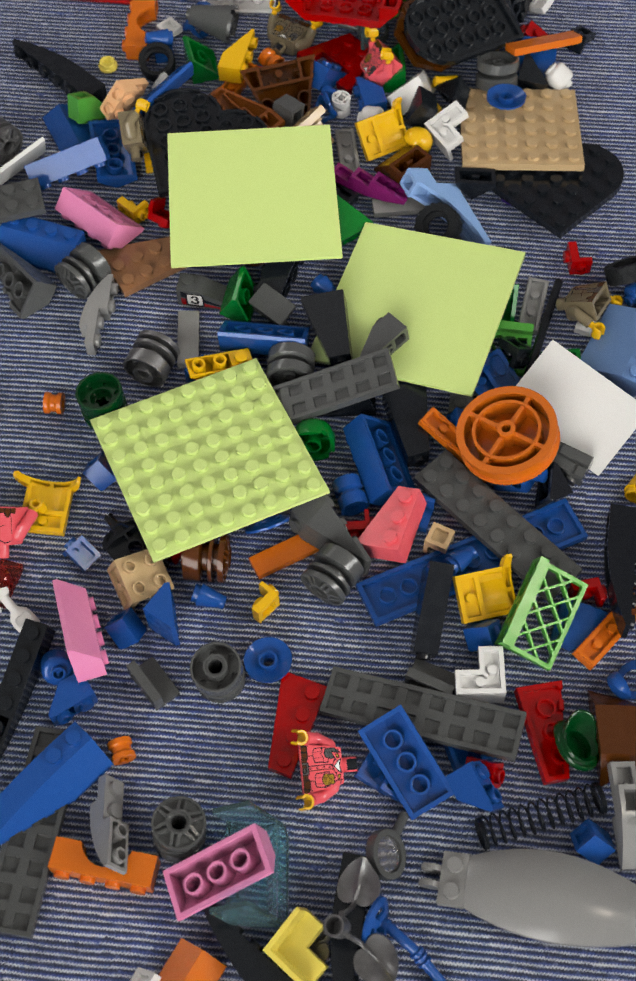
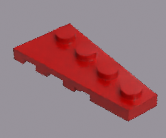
(544, 708)
(296, 709)

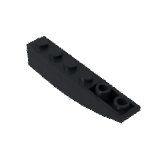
(59, 70)
(621, 565)
(22, 676)
(343, 949)
(244, 954)

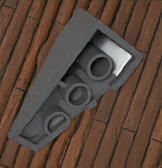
(25, 285)

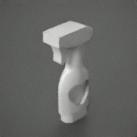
(18, 613)

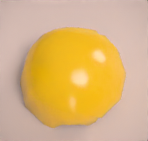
(419, 136)

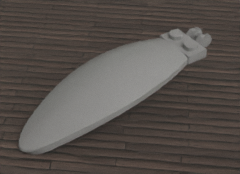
(539, 895)

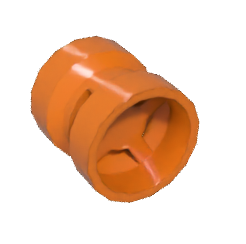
(269, 57)

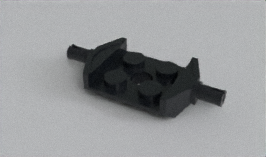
(122, 537)

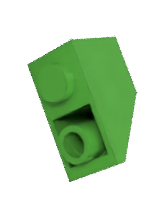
(84, 107)

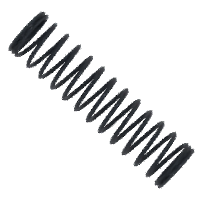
(483, 835)

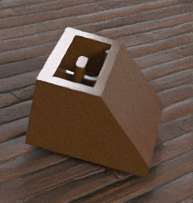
(407, 157)

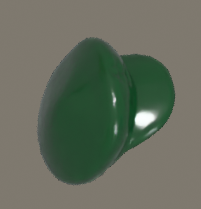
(577, 740)

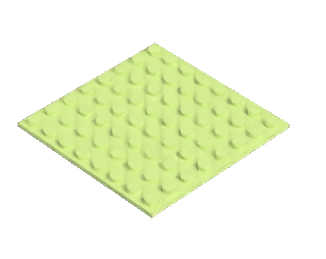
(252, 196)
(441, 290)
(207, 459)

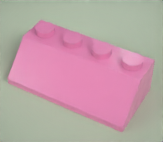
(97, 218)
(80, 631)
(220, 871)

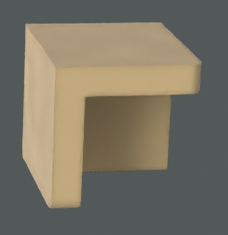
(438, 538)

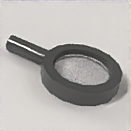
(387, 850)

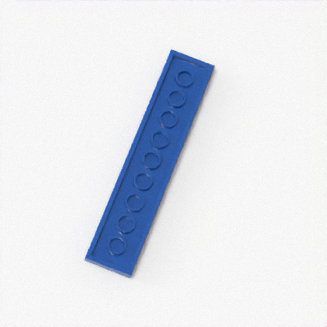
(397, 590)

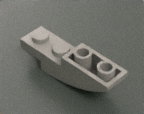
(96, 311)
(623, 789)
(106, 825)

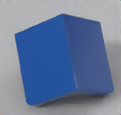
(99, 472)
(125, 628)
(482, 633)
(592, 841)

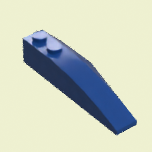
(51, 781)

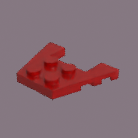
(343, 51)

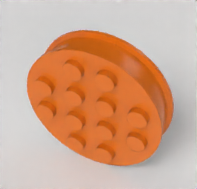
(508, 435)

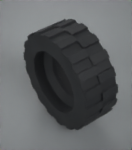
(439, 210)
(621, 271)

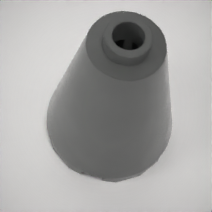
(214, 20)

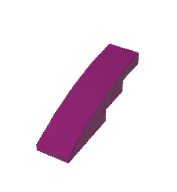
(375, 186)

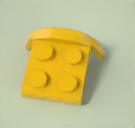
(382, 132)
(57, 498)
(485, 592)

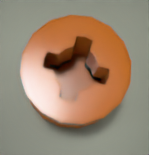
(54, 403)
(121, 750)

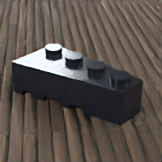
(278, 276)

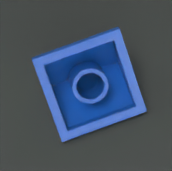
(161, 614)

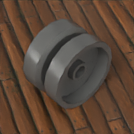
(496, 68)
(288, 362)

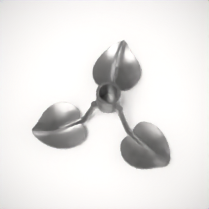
(378, 957)

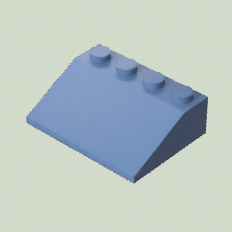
(615, 350)

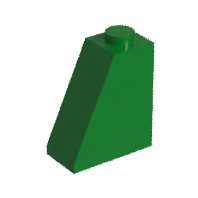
(350, 221)

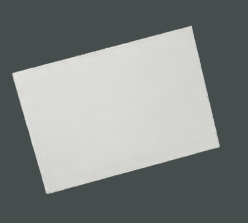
(588, 407)

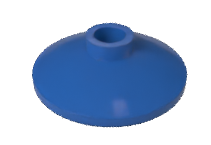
(506, 96)
(267, 650)

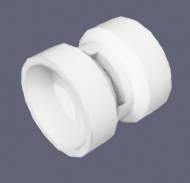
(341, 103)

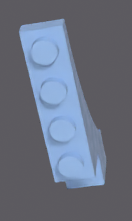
(422, 187)

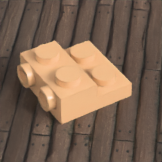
(123, 96)

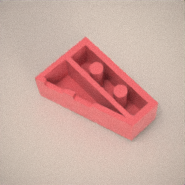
(395, 526)

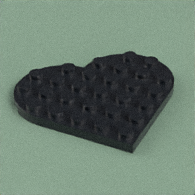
(459, 29)
(187, 111)
(563, 197)

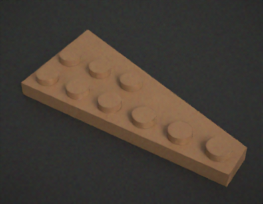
(140, 264)

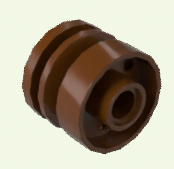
(207, 557)

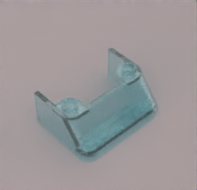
(266, 900)

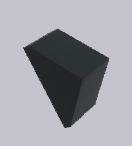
(530, 75)
(454, 90)
(422, 108)
(474, 180)
(553, 489)

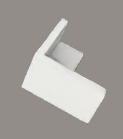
(409, 89)
(443, 130)
(488, 681)

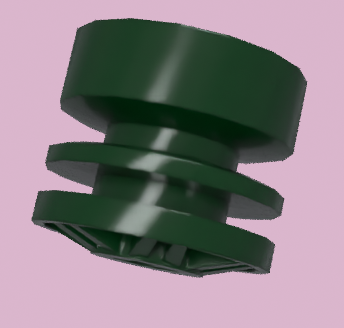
(99, 395)

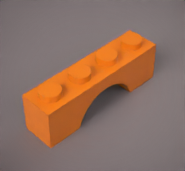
(141, 13)
(71, 860)

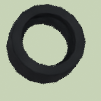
(151, 49)

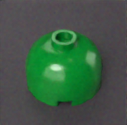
(317, 437)

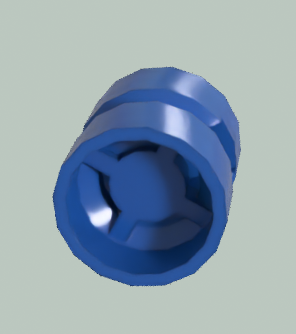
(350, 496)

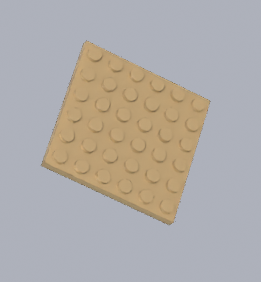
(531, 138)

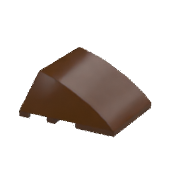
(283, 78)
(614, 731)

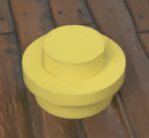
(107, 65)

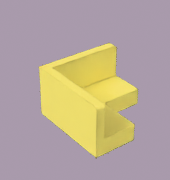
(292, 944)

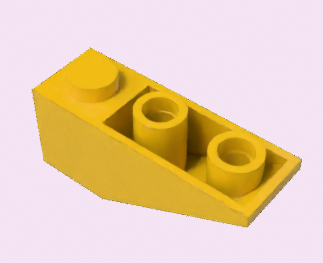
(237, 58)
(209, 364)

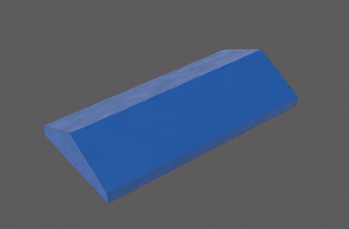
(172, 82)
(65, 130)
(119, 167)
(406, 762)

